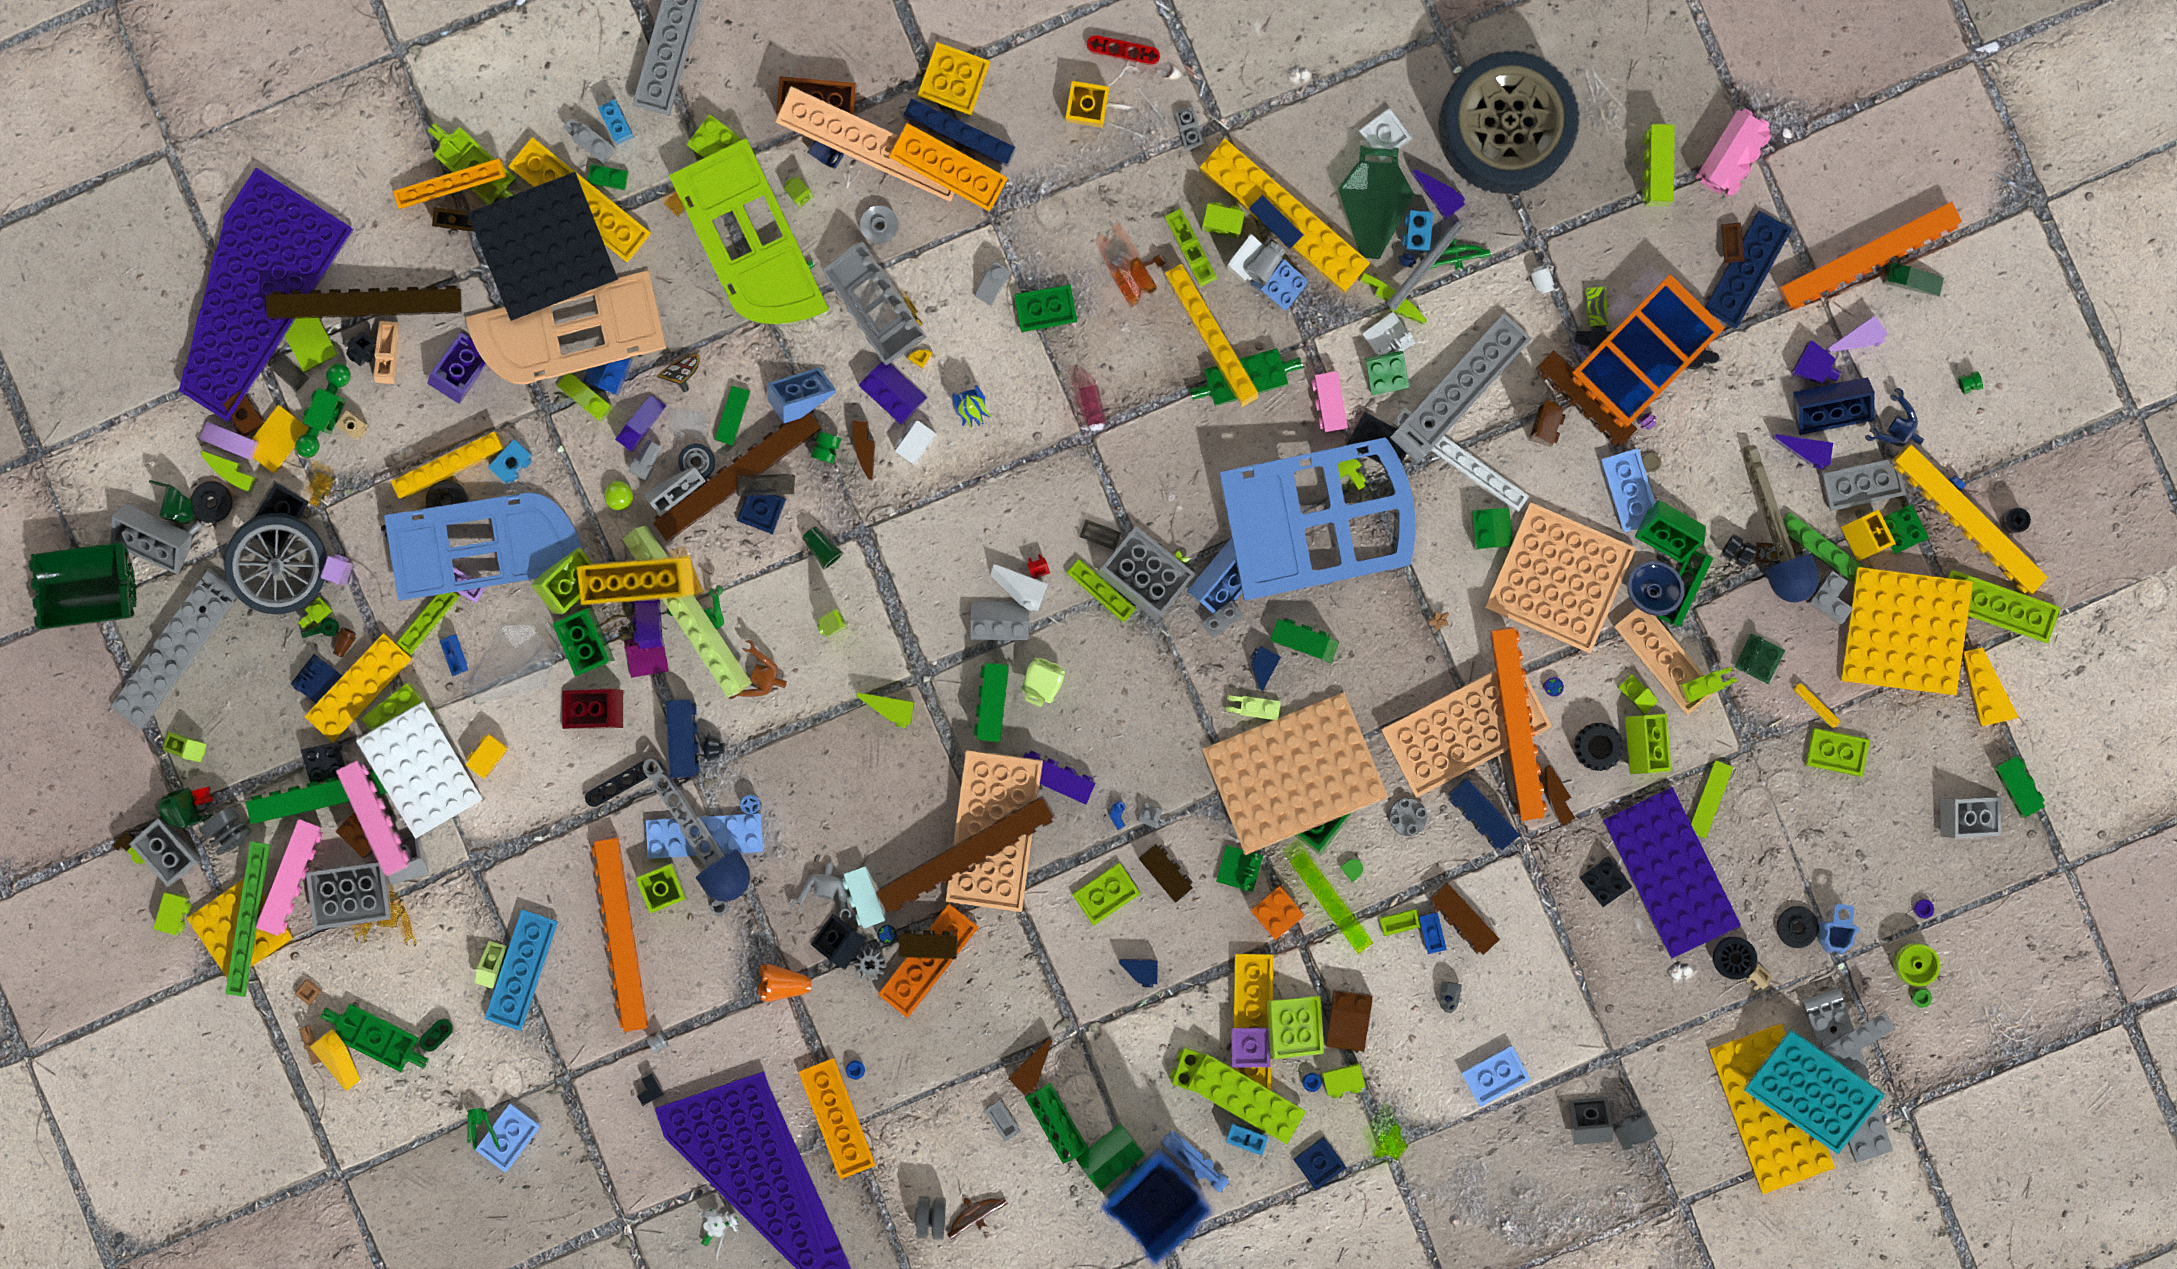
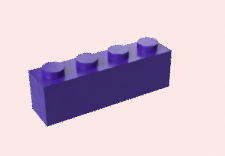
(1064, 780)

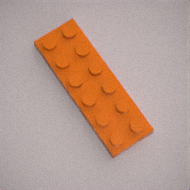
(918, 975)

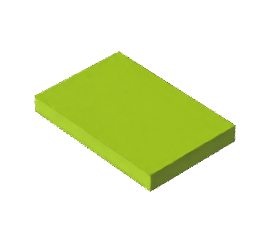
(310, 343)
(1837, 752)
(1106, 893)

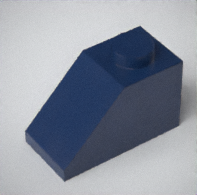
(1263, 665)
(1141, 970)

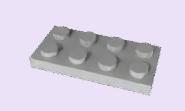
(1862, 485)

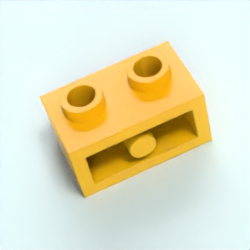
(486, 756)

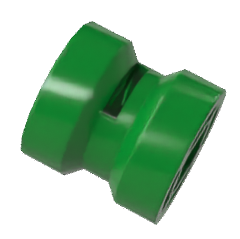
(1969, 383)

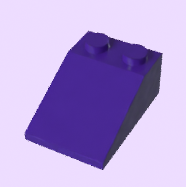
(457, 369)

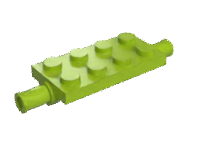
(460, 152)

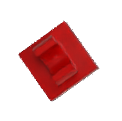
(1038, 568)

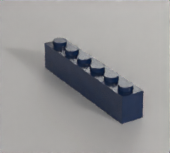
(959, 132)

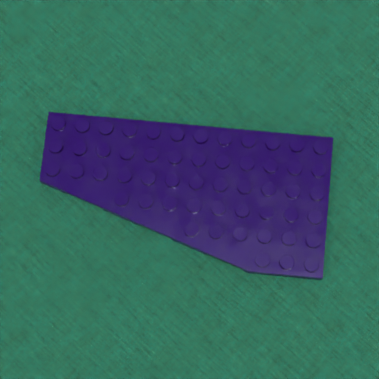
(265, 245)

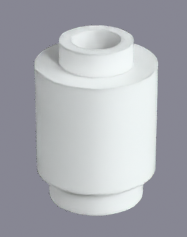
(1542, 279)

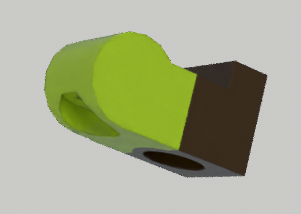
(123, 842)

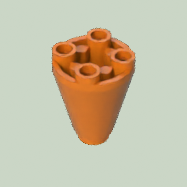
(781, 983)

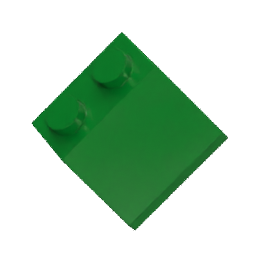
(1491, 528)

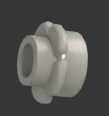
(719, 912)

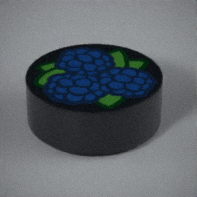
(886, 934)

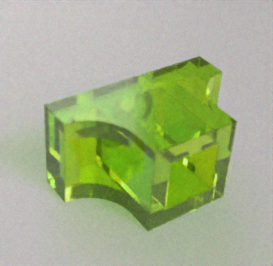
(1390, 1143)

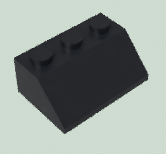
(279, 500)

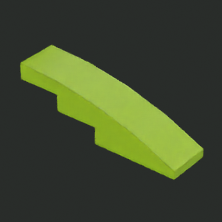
(1190, 247)
(1385, 292)

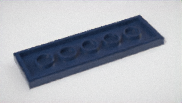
(1744, 278)

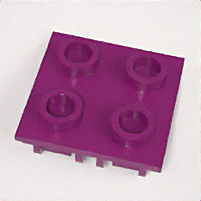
(646, 660)

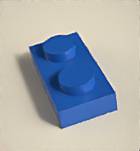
(454, 655)
(1432, 933)

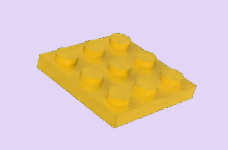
(953, 79)

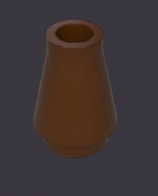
(343, 642)

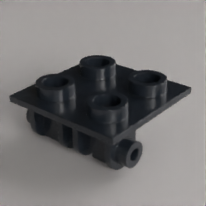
(323, 761)
(1605, 881)

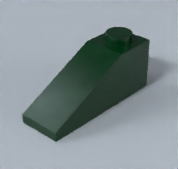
(1913, 279)

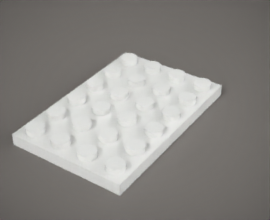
(419, 769)

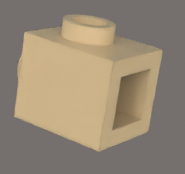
(352, 425)

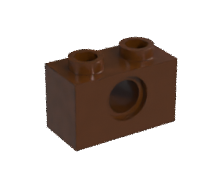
(251, 421)

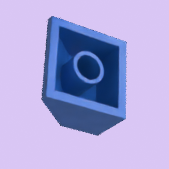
(608, 376)

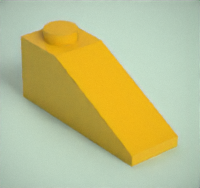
(336, 1059)

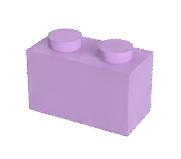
(337, 569)

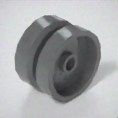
(929, 1217)

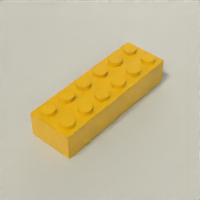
(635, 580)

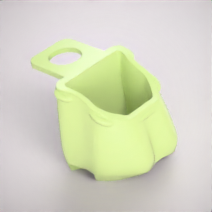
(1042, 681)

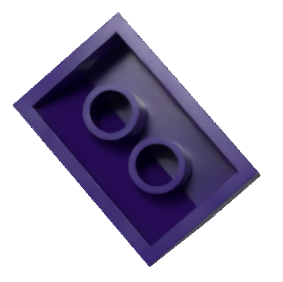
(892, 392)

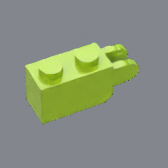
(1705, 685)

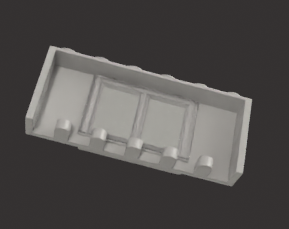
(874, 303)

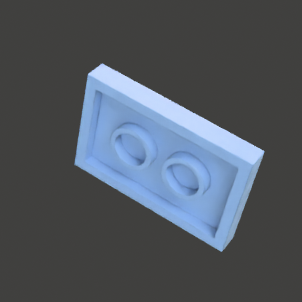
(1495, 1076)
(513, 1133)

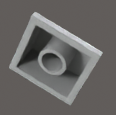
(418, 862)

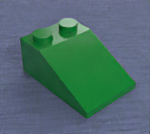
(1321, 836)

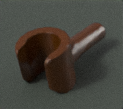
(1159, 260)

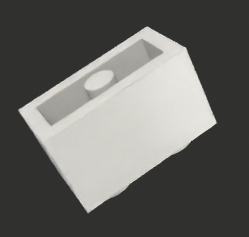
(915, 442)

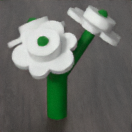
(715, 1224)

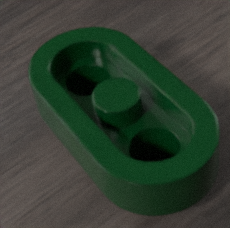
(436, 1034)

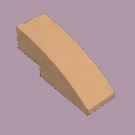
(386, 352)

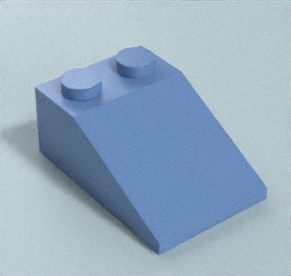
(799, 394)

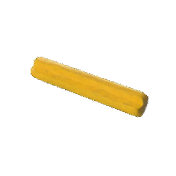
(1816, 705)

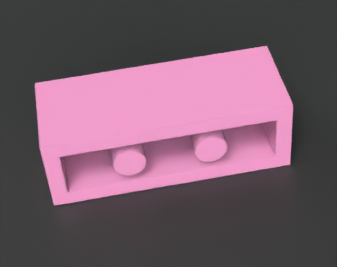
(1329, 402)

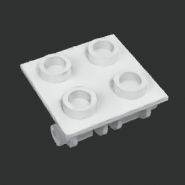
(1389, 336)

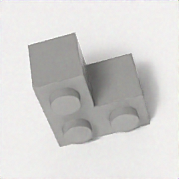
(1826, 599)

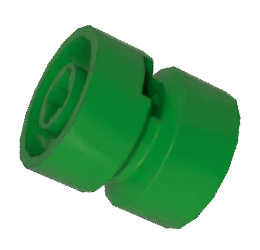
(825, 447)

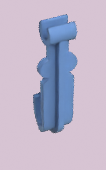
(1193, 1160)

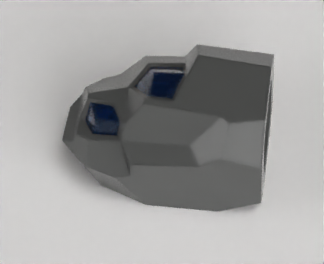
(1449, 996)

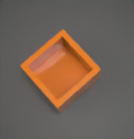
(1277, 912)

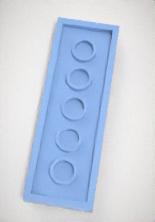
(729, 832)

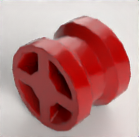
(202, 796)

